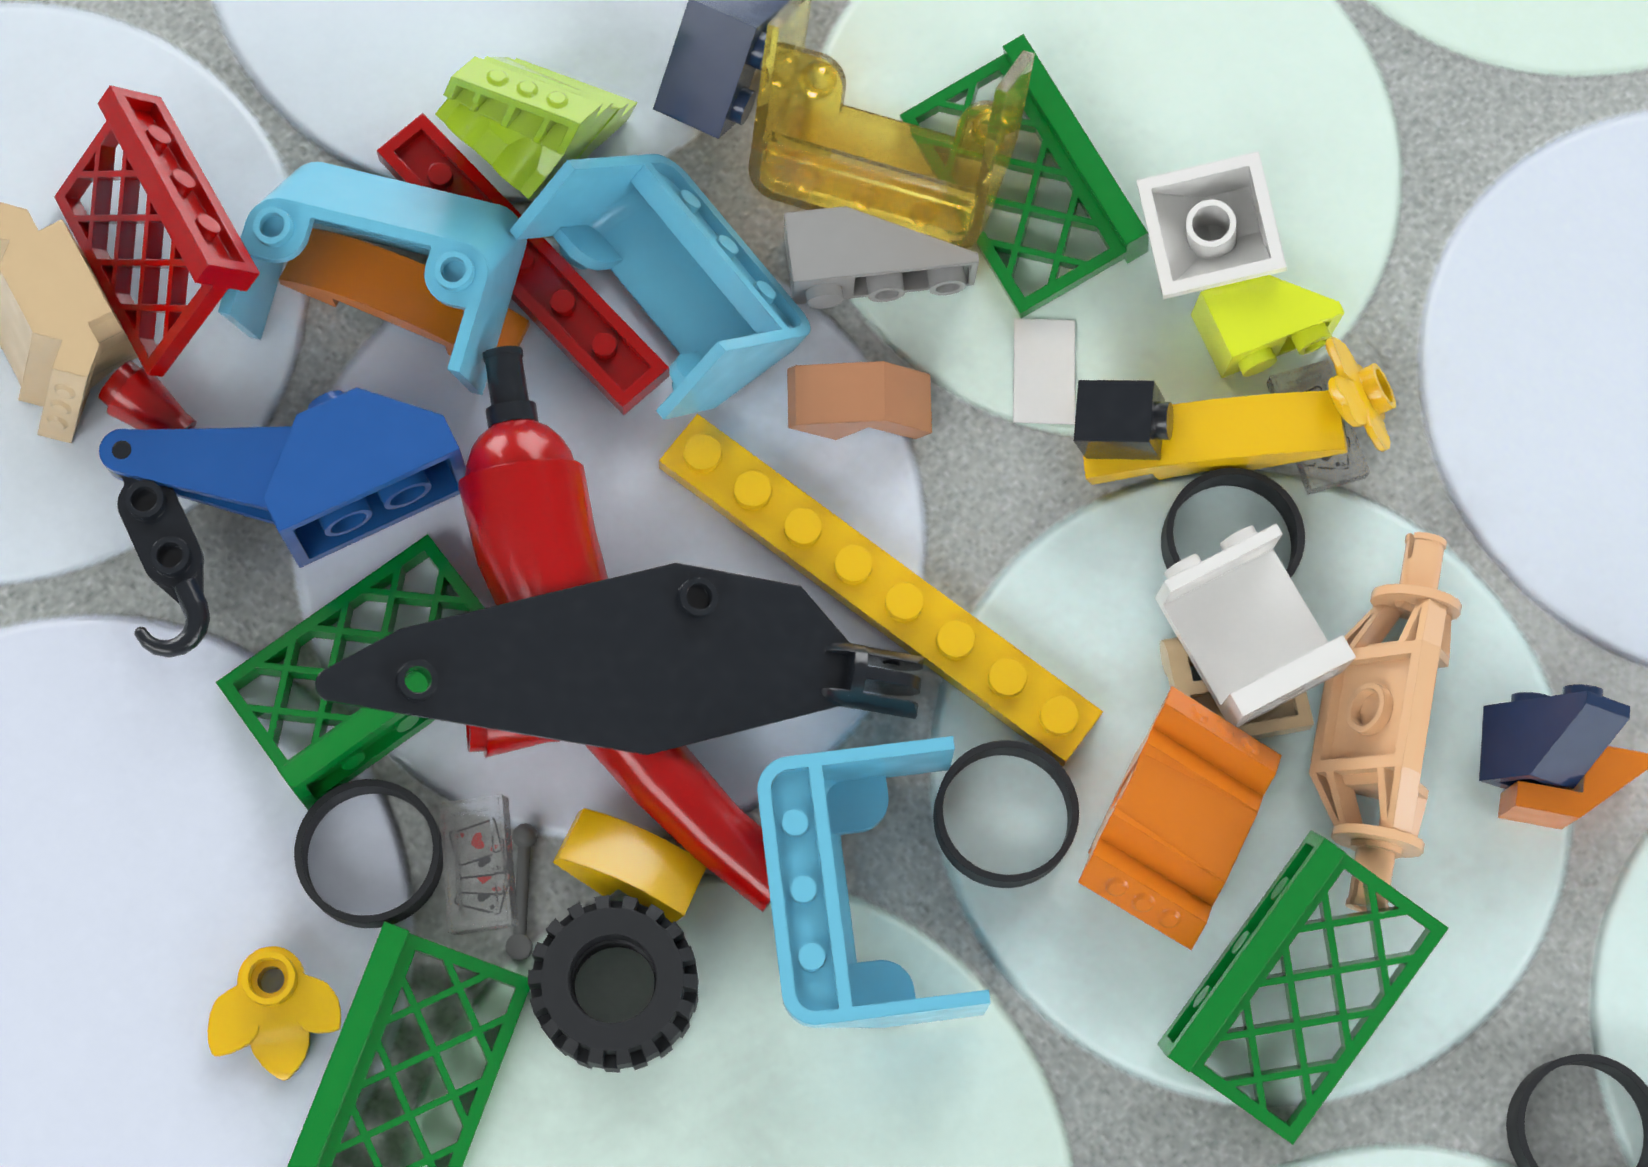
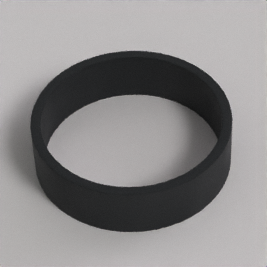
(1245, 479)
(1029, 753)
(326, 804)
(1516, 1111)

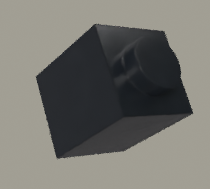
(1121, 419)

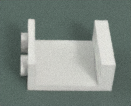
(1248, 626)

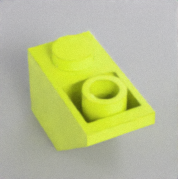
(1261, 319)

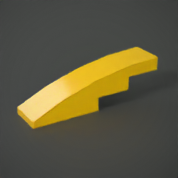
(1237, 434)

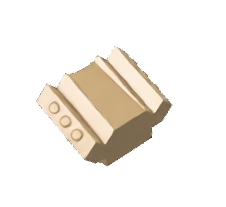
(54, 321)

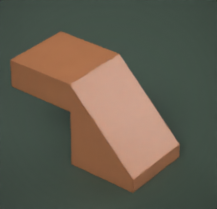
(859, 395)

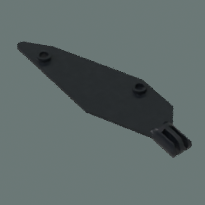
(630, 663)

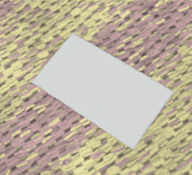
(1044, 371)

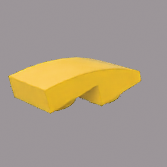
(622, 856)

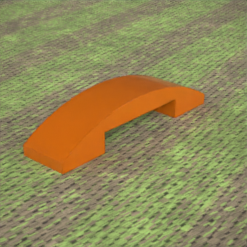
(382, 285)

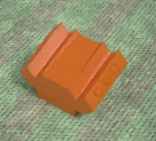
(1179, 818)

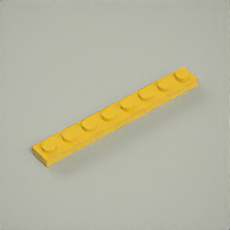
(880, 589)

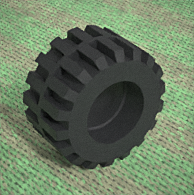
(603, 927)

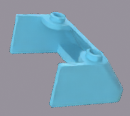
(466, 241)
(678, 264)
(803, 813)

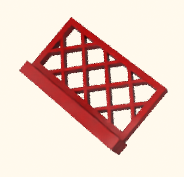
(176, 199)

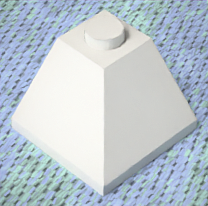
(1211, 225)

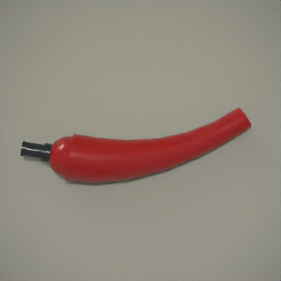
(539, 536)

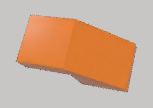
(1561, 807)

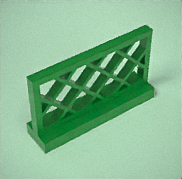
(1076, 165)
(368, 733)
(1253, 955)
(362, 1037)

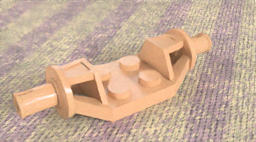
(1379, 716)

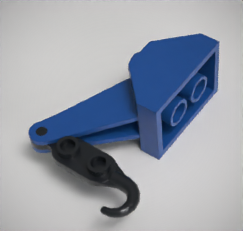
(323, 482)

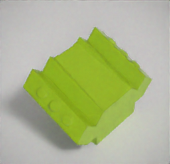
(528, 118)

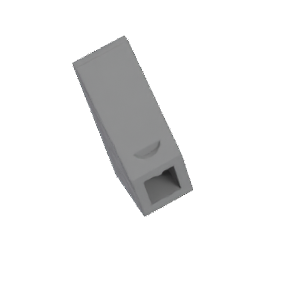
(857, 255)

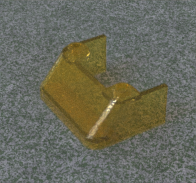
(832, 155)

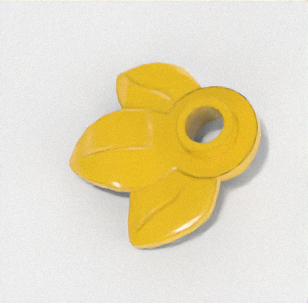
(1360, 393)
(275, 1022)

